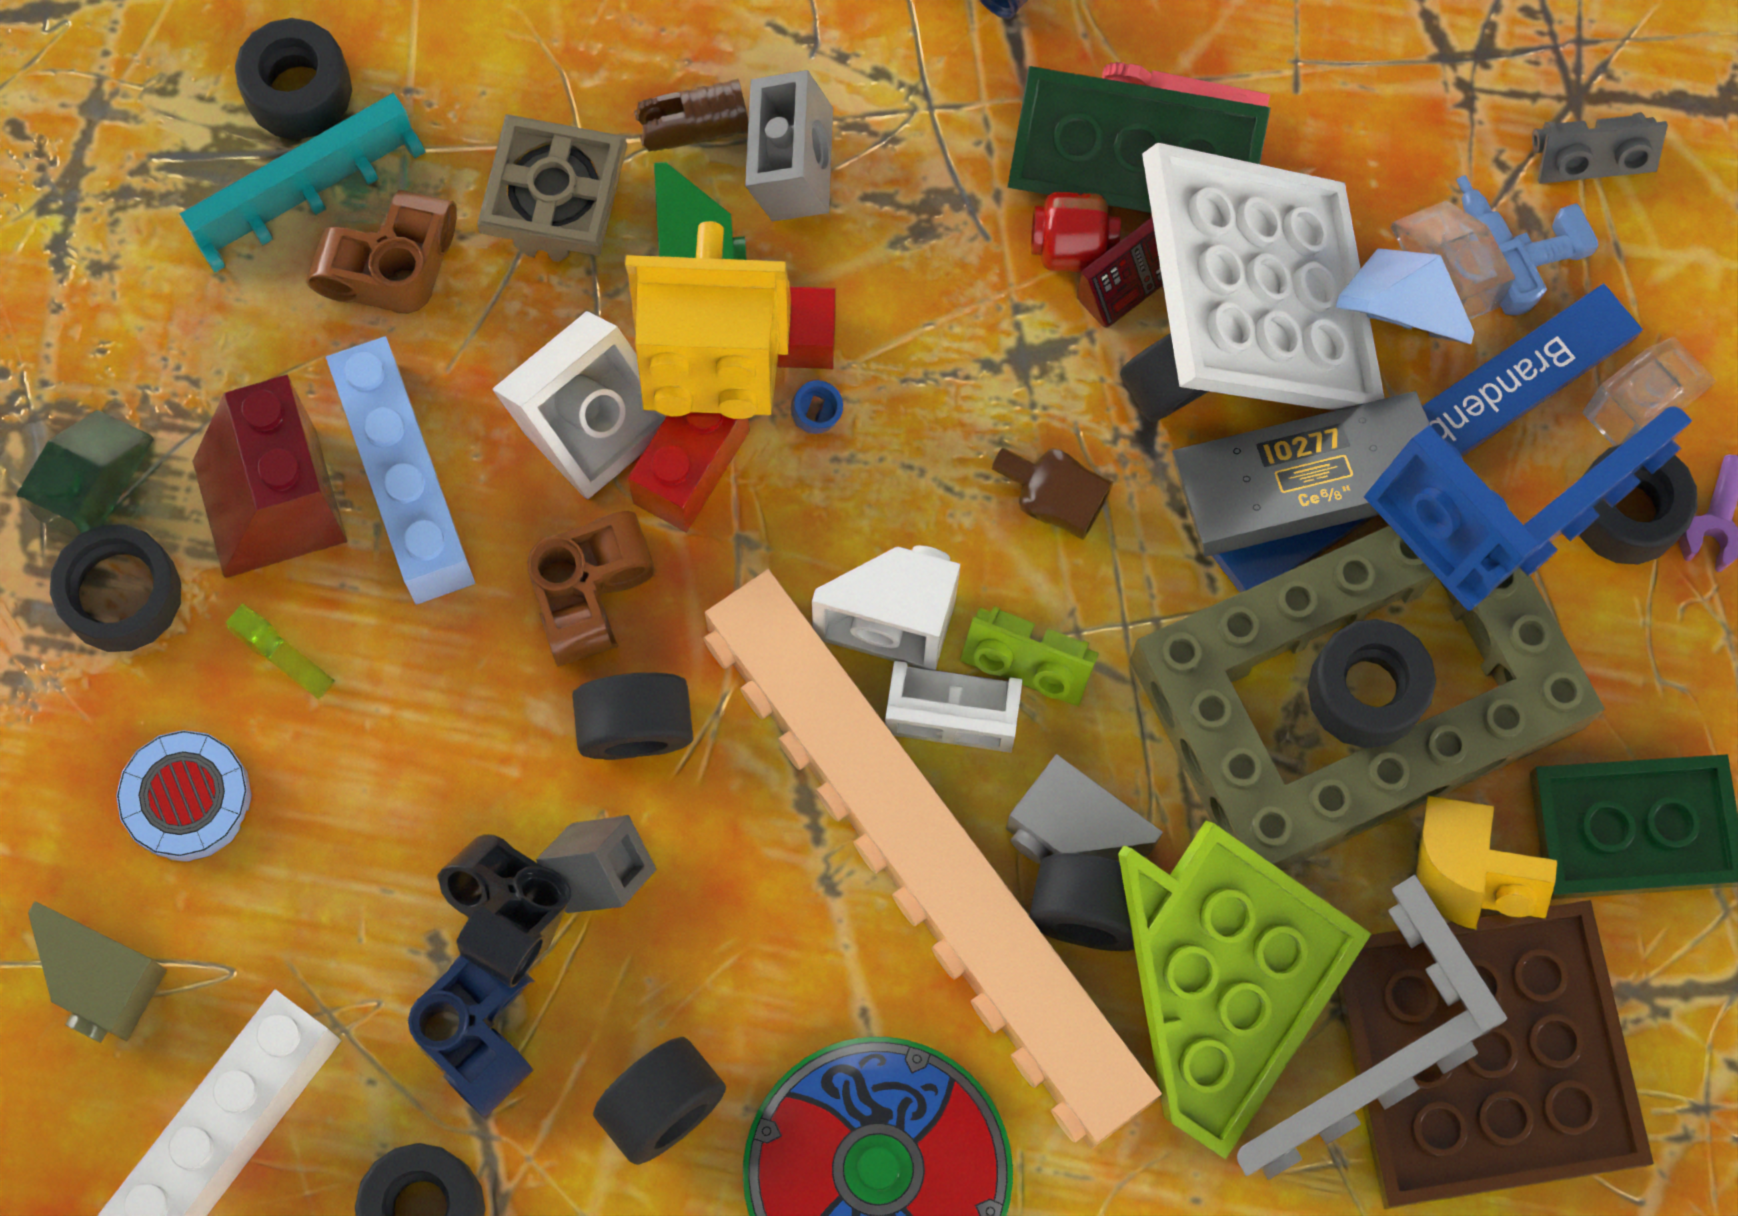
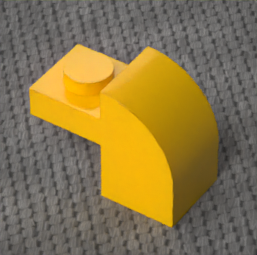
(1467, 876)

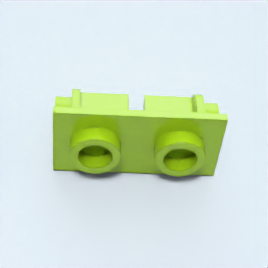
(1003, 647)

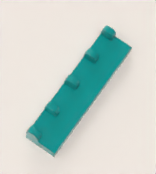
(300, 177)

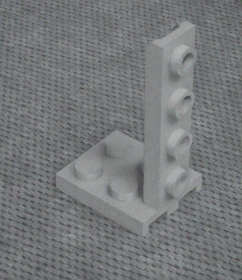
(1392, 1078)

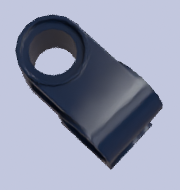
(476, 1058)

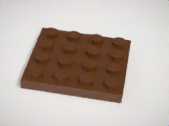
(1542, 1094)

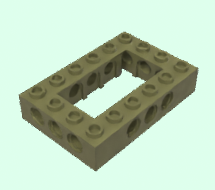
(1194, 661)

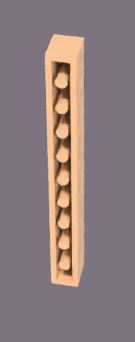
(930, 860)

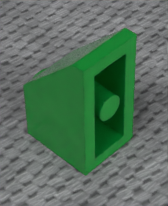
(680, 212)

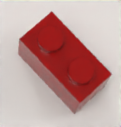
(685, 465)

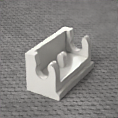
(953, 708)

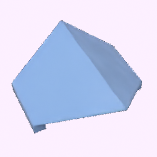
(1408, 292)

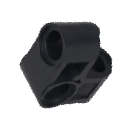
(508, 903)

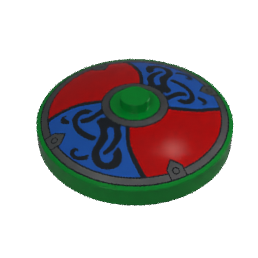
(877, 1135)

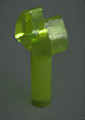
(265, 641)

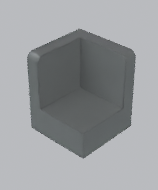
(600, 862)

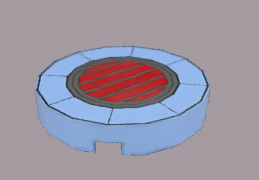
(183, 795)

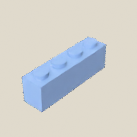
(400, 470)

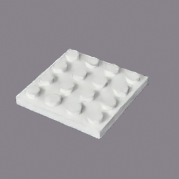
(1256, 280)

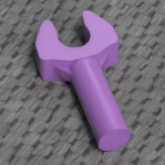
(1718, 520)

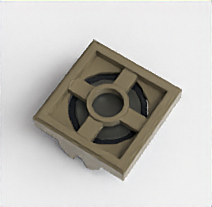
(553, 187)

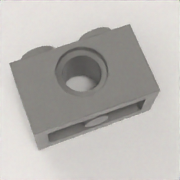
(789, 146)

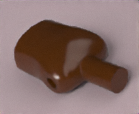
(1056, 489)

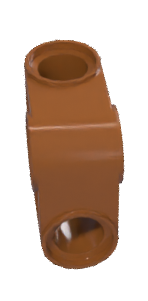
(359, 264)
(606, 558)

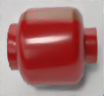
(1073, 230)

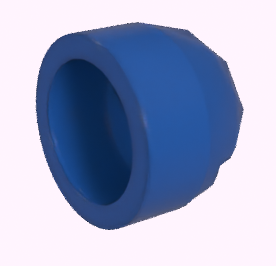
(829, 412)

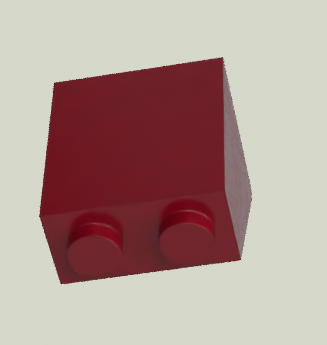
(265, 479)

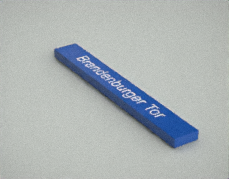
(1474, 412)

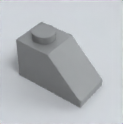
(1076, 815)

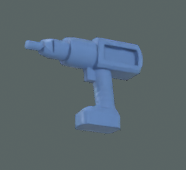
(1572, 241)

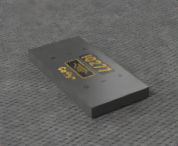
(1293, 473)

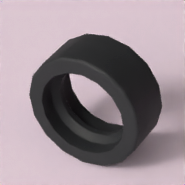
(87, 551)

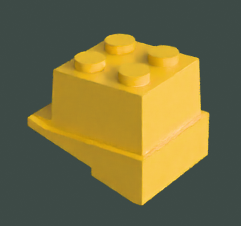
(709, 329)

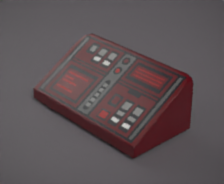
(1122, 276)

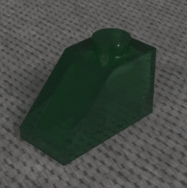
(83, 473)

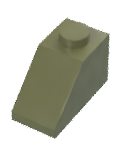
(93, 975)

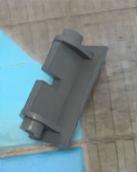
(1610, 149)

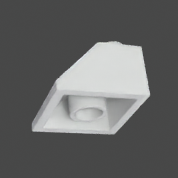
(583, 403)
(891, 606)

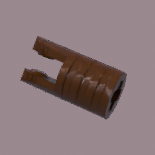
(692, 116)

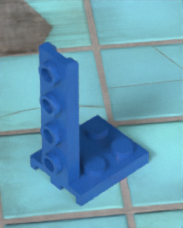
(1468, 529)

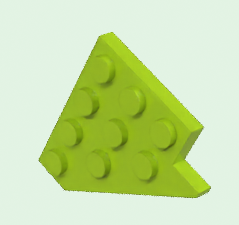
(1229, 976)

